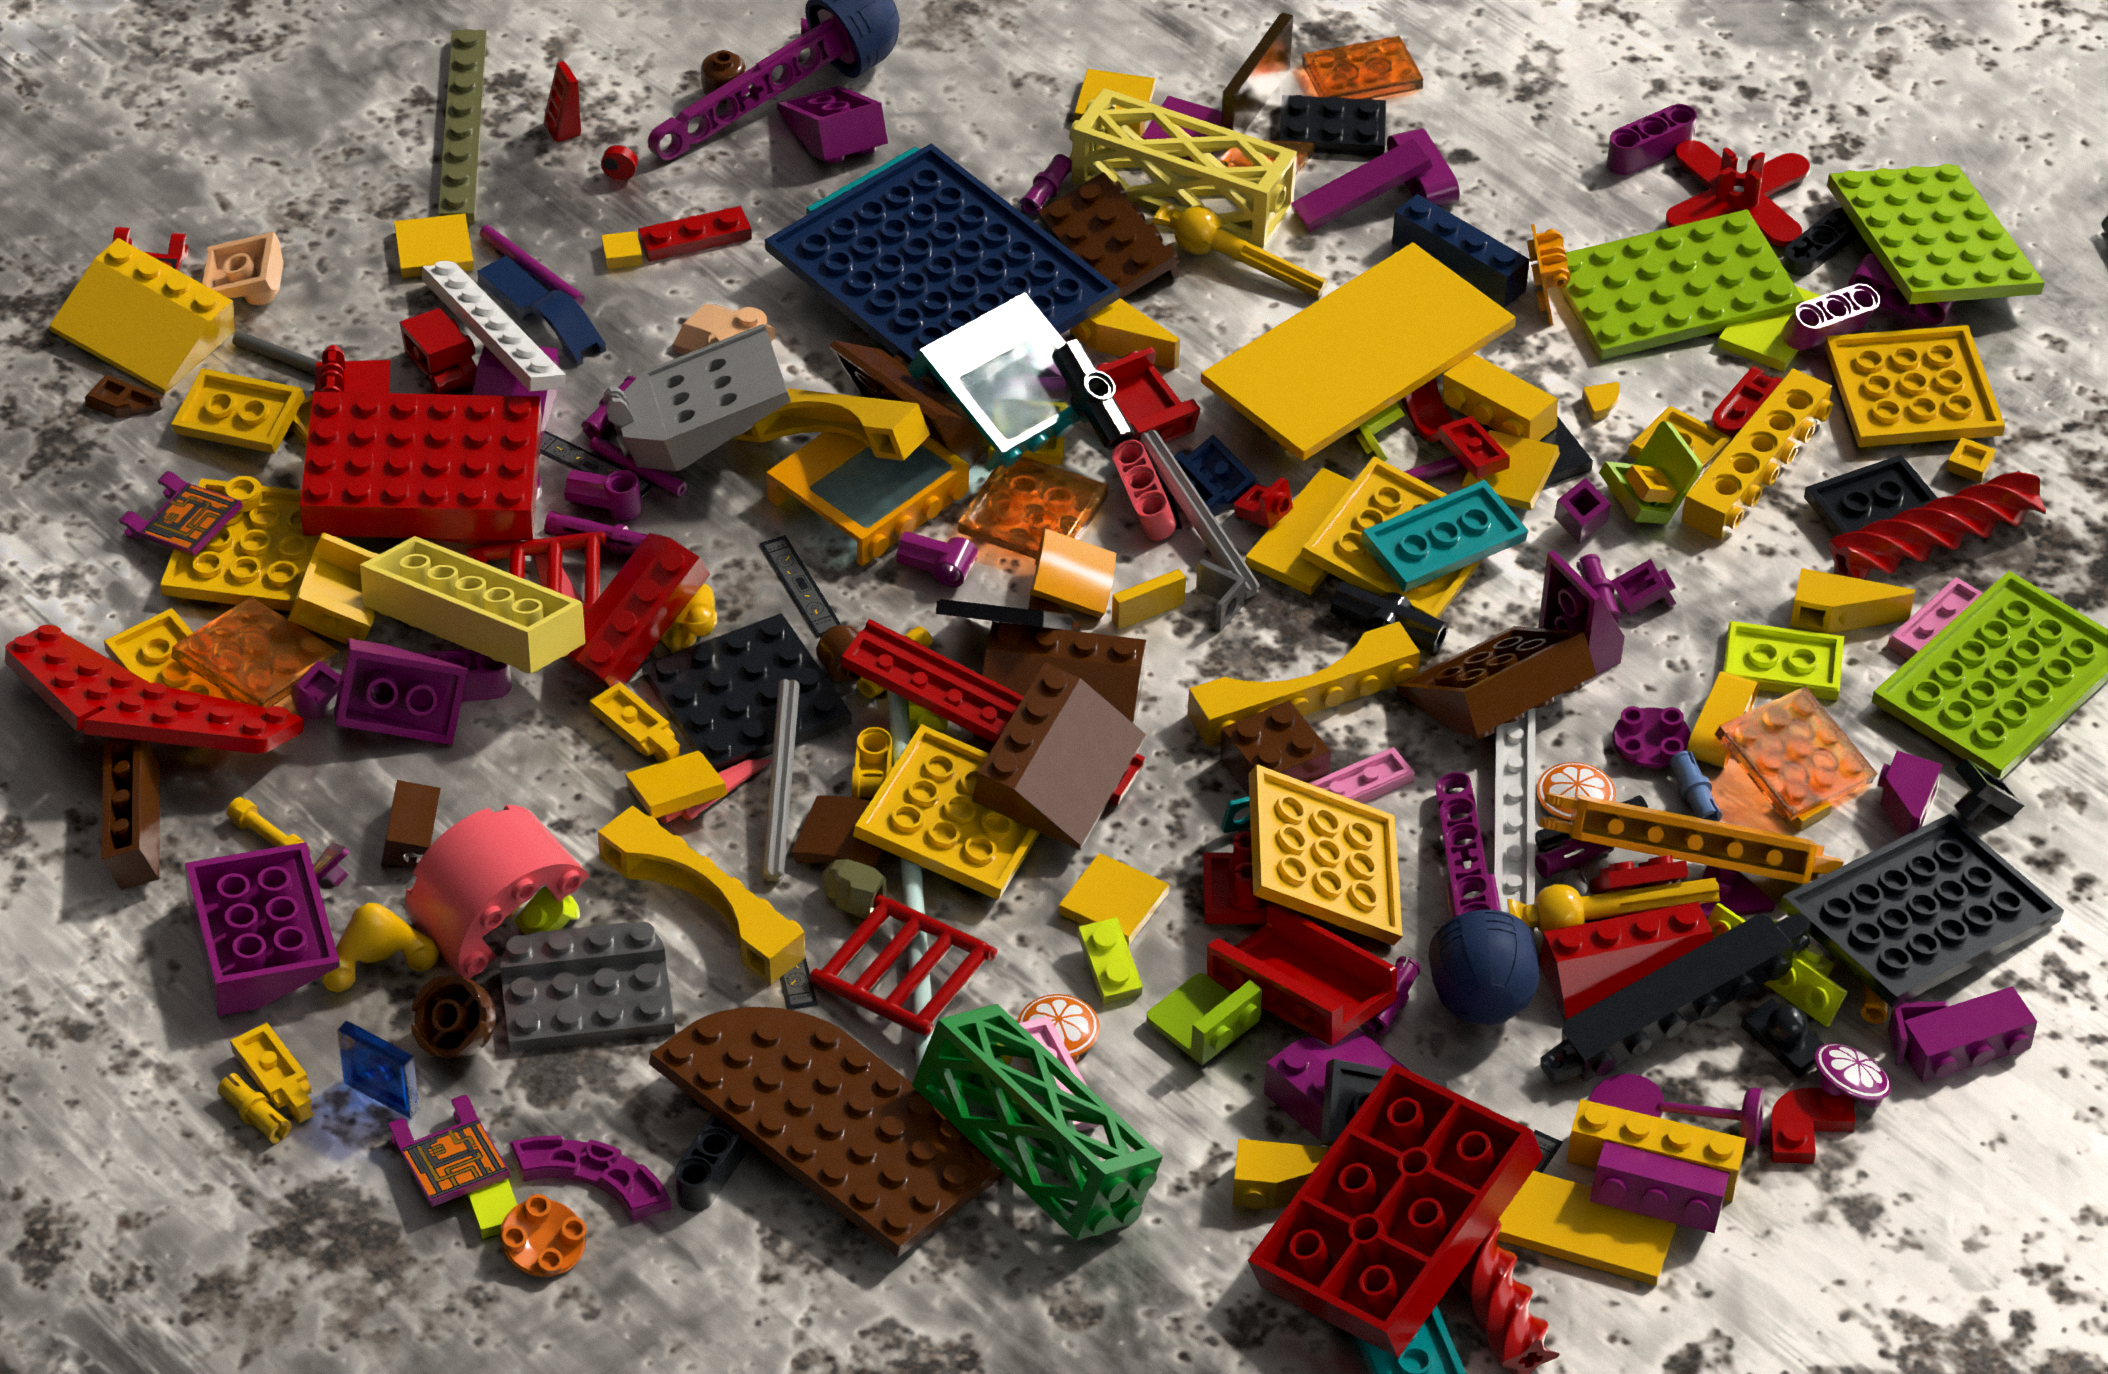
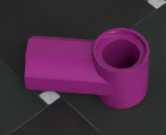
(616, 492)
(947, 561)

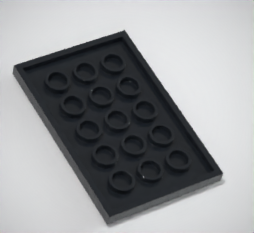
(1922, 909)

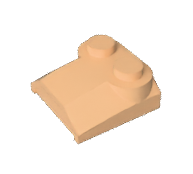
(246, 268)
(717, 323)

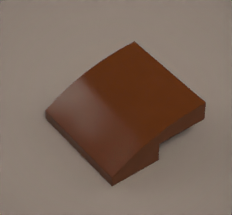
(830, 830)

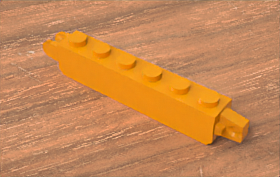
(1690, 839)

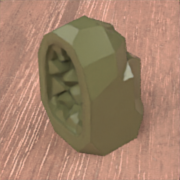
(853, 886)

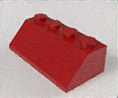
(637, 609)
(1607, 955)

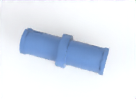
(1695, 787)

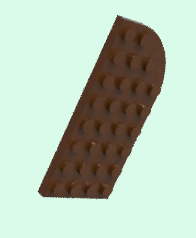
(830, 1118)

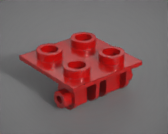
(339, 375)

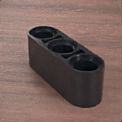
(708, 1164)

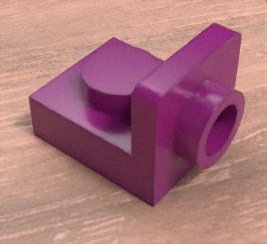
(1644, 586)

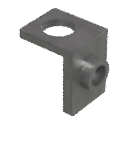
(1223, 586)

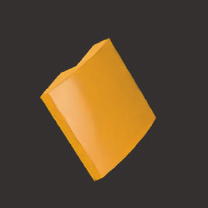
(1073, 573)

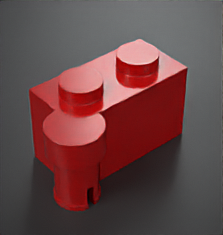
(440, 350)

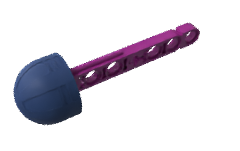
(842, 32)
(1482, 956)

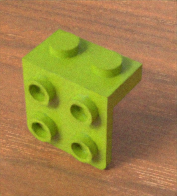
(1675, 459)
(1205, 1016)

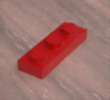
(694, 233)

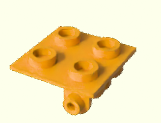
(1551, 267)

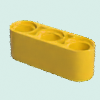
(1727, 700)

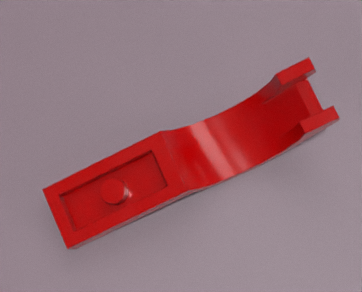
(1462, 437)

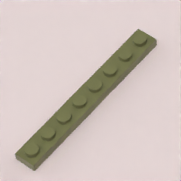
(463, 124)

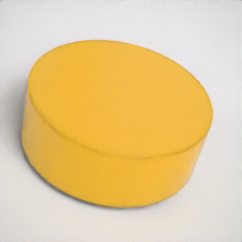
(246, 490)

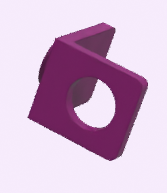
(1897, 1028)

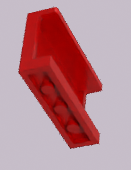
(1306, 975)

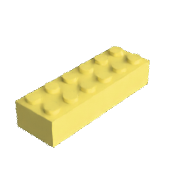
(473, 604)

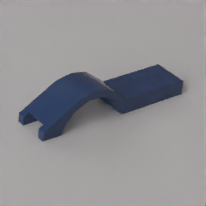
(558, 309)

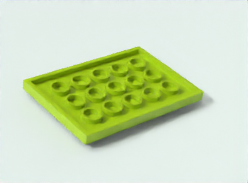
(1934, 234)
(1676, 284)
(2000, 675)

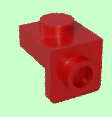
(1264, 504)

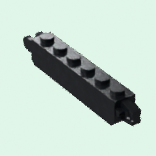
(1676, 996)

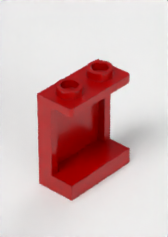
(1148, 399)

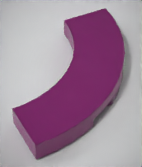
(594, 1164)

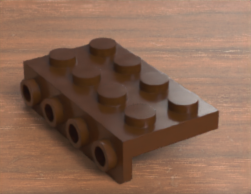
(1110, 234)

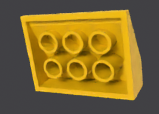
(144, 316)

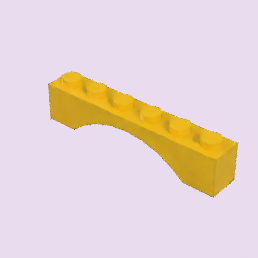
(885, 426)
(1374, 664)
(646, 851)

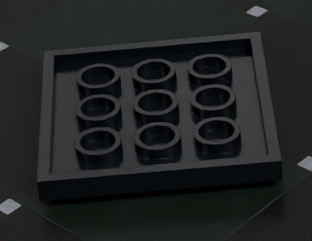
(728, 691)

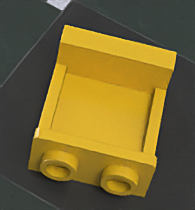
(332, 591)

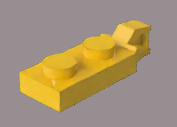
(635, 722)
(274, 1070)

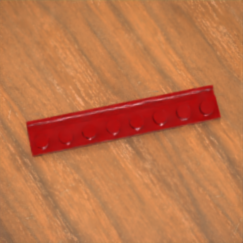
(943, 686)

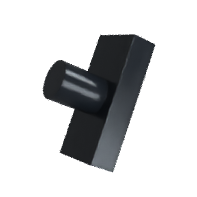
(1984, 790)

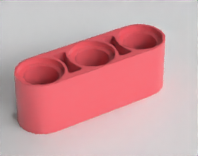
(1144, 490)

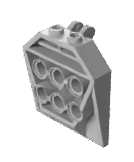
(697, 401)

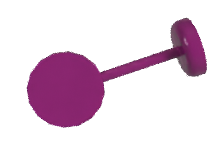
(1644, 1096)

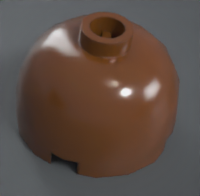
(453, 1017)

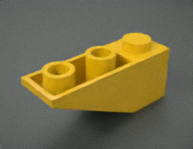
(1845, 603)

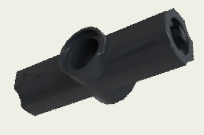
(1092, 394)
(1380, 611)

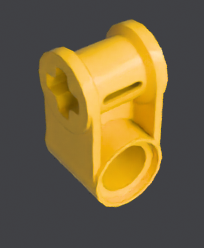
(872, 761)

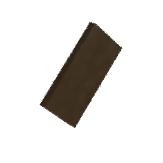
(1258, 76)

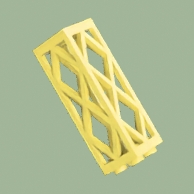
(1260, 191)

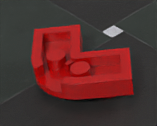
(1799, 1115)

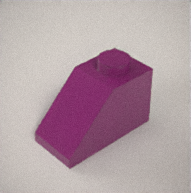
(1908, 790)

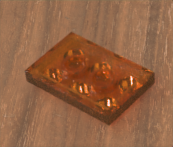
(1363, 70)

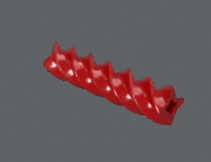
(1939, 523)
(1503, 1307)

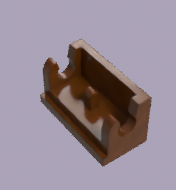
(410, 823)

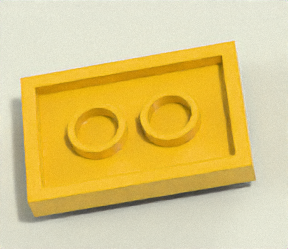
(238, 410)

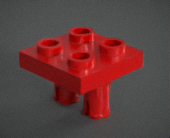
(1624, 876)
(1230, 886)

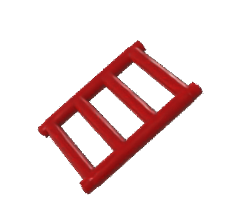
(554, 548)
(891, 1007)

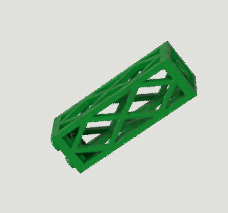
(1102, 1192)

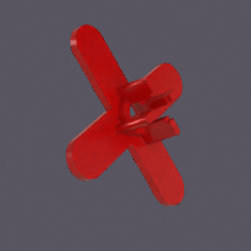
(1758, 183)

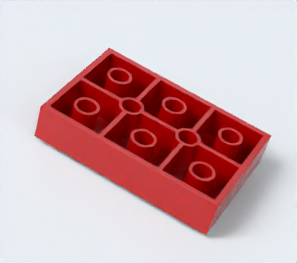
(421, 466)
(1395, 1209)

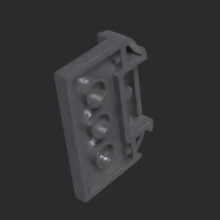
(585, 986)

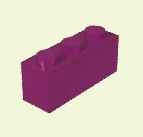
(1969, 1034)
(1659, 1186)

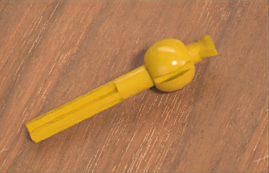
(1200, 231)
(1564, 907)

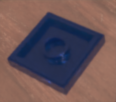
(378, 1069)

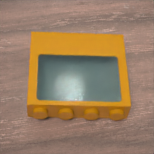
(867, 494)

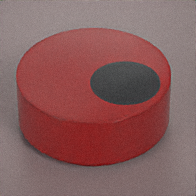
(619, 162)

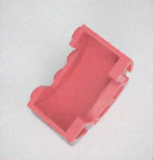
(481, 876)

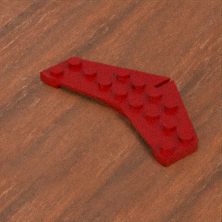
(119, 704)

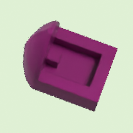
(316, 692)

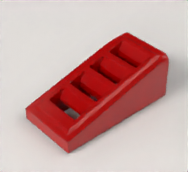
(563, 105)

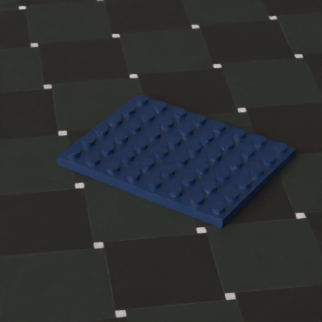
(931, 253)

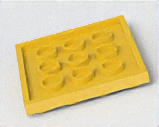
(1914, 386)
(1373, 498)
(252, 555)
(930, 816)
(1324, 855)

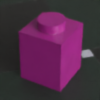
(1582, 510)

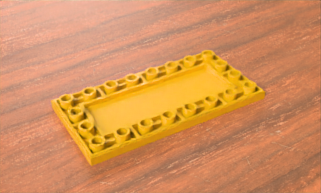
(1357, 351)

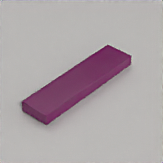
(1361, 185)

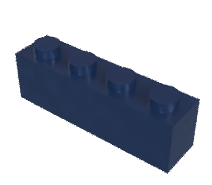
(1463, 249)

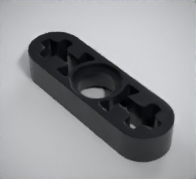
(1818, 254)

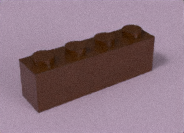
(131, 812)

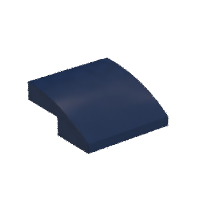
(1215, 474)

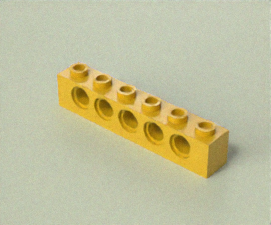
(1757, 454)

